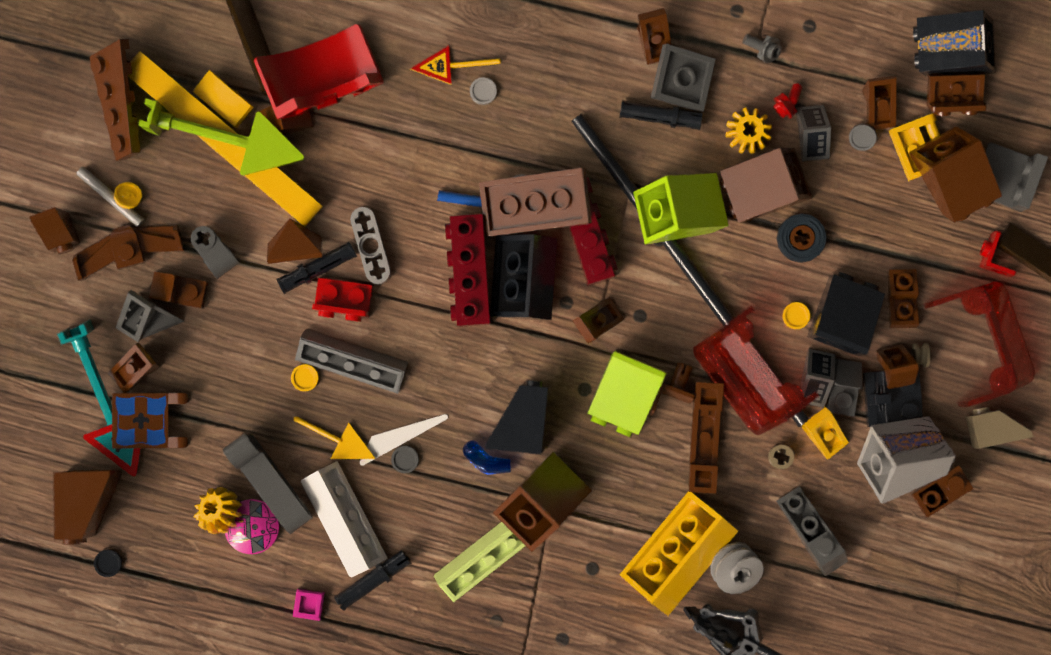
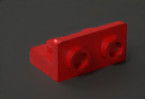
(342, 298)

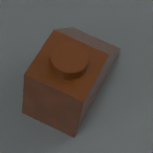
(55, 230)

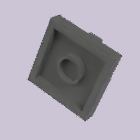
(683, 78)

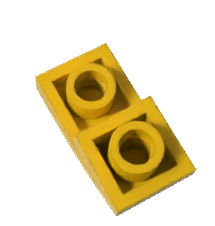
(223, 99)

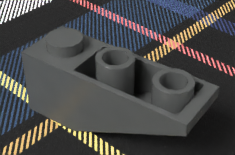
(812, 531)

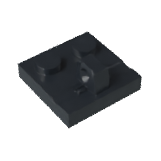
(890, 405)

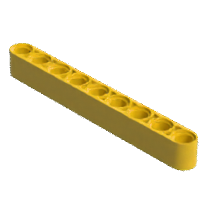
(187, 107)

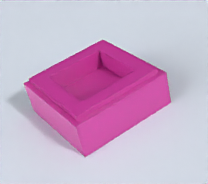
(308, 604)

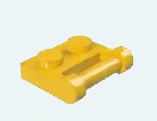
(909, 137)

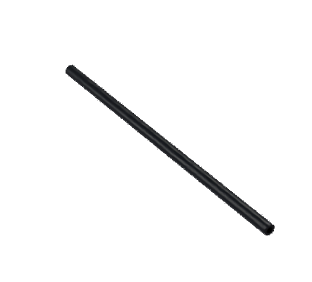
(671, 246)

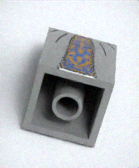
(904, 457)

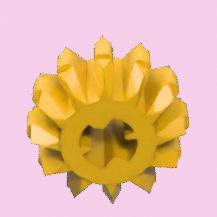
(758, 133)
(217, 510)

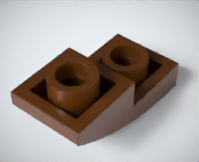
(903, 298)

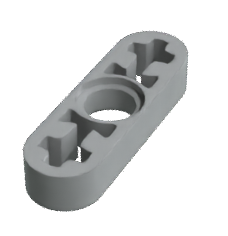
(358, 228)

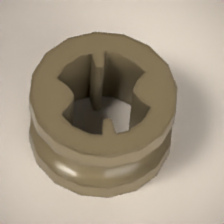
(921, 354)
(788, 452)

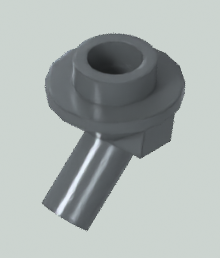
(768, 49)

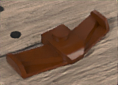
(126, 248)

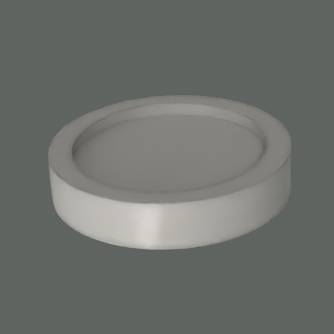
(483, 91)

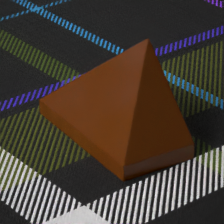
(294, 243)

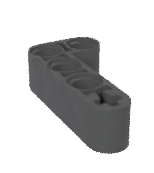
(268, 481)

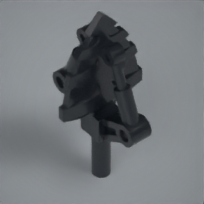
(729, 629)

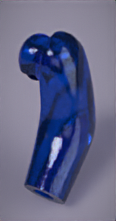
(483, 461)

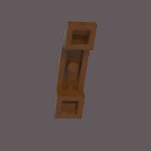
(705, 437)

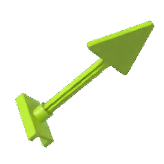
(264, 147)

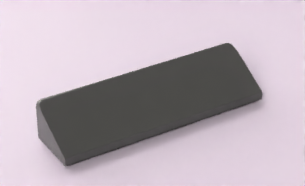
(351, 360)

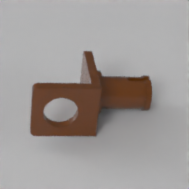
(676, 387)

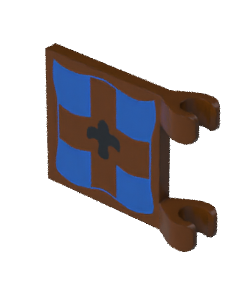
(142, 420)

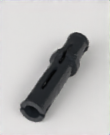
(656, 114)
(313, 269)
(382, 573)

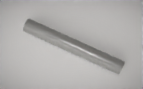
(108, 195)

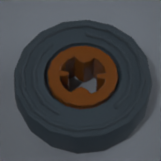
(806, 225)

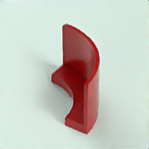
(319, 73)

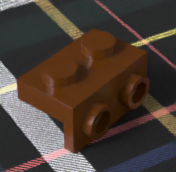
(956, 93)

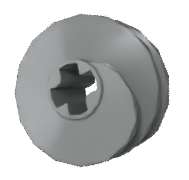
(736, 568)

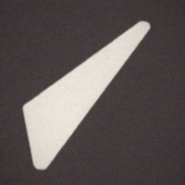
(386, 441)

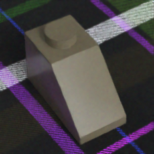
(994, 428)

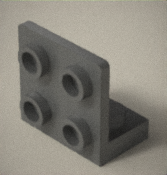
(1015, 175)

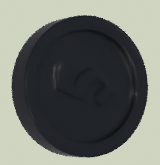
(108, 563)

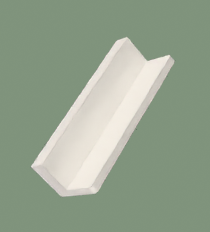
(343, 519)

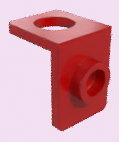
(987, 251)

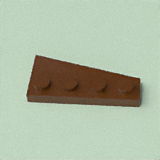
(116, 99)

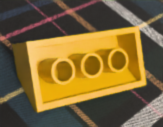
(678, 553)

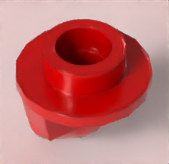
(785, 105)

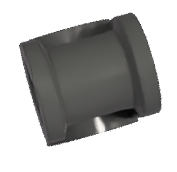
(216, 254)

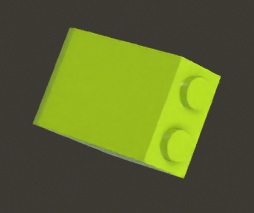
(680, 207)
(625, 394)

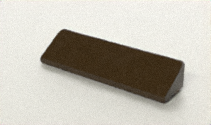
(249, 34)
(1026, 250)

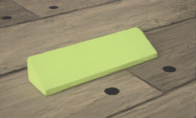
(478, 561)

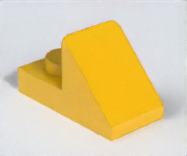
(825, 433)

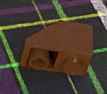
(942, 491)

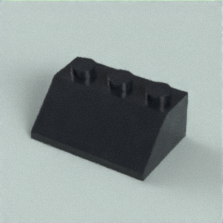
(523, 277)

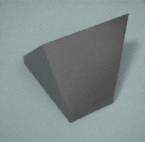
(143, 317)

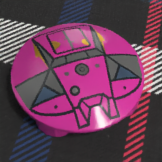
(255, 528)

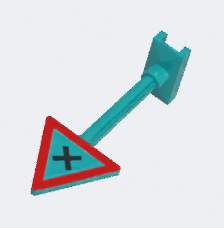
(100, 438)

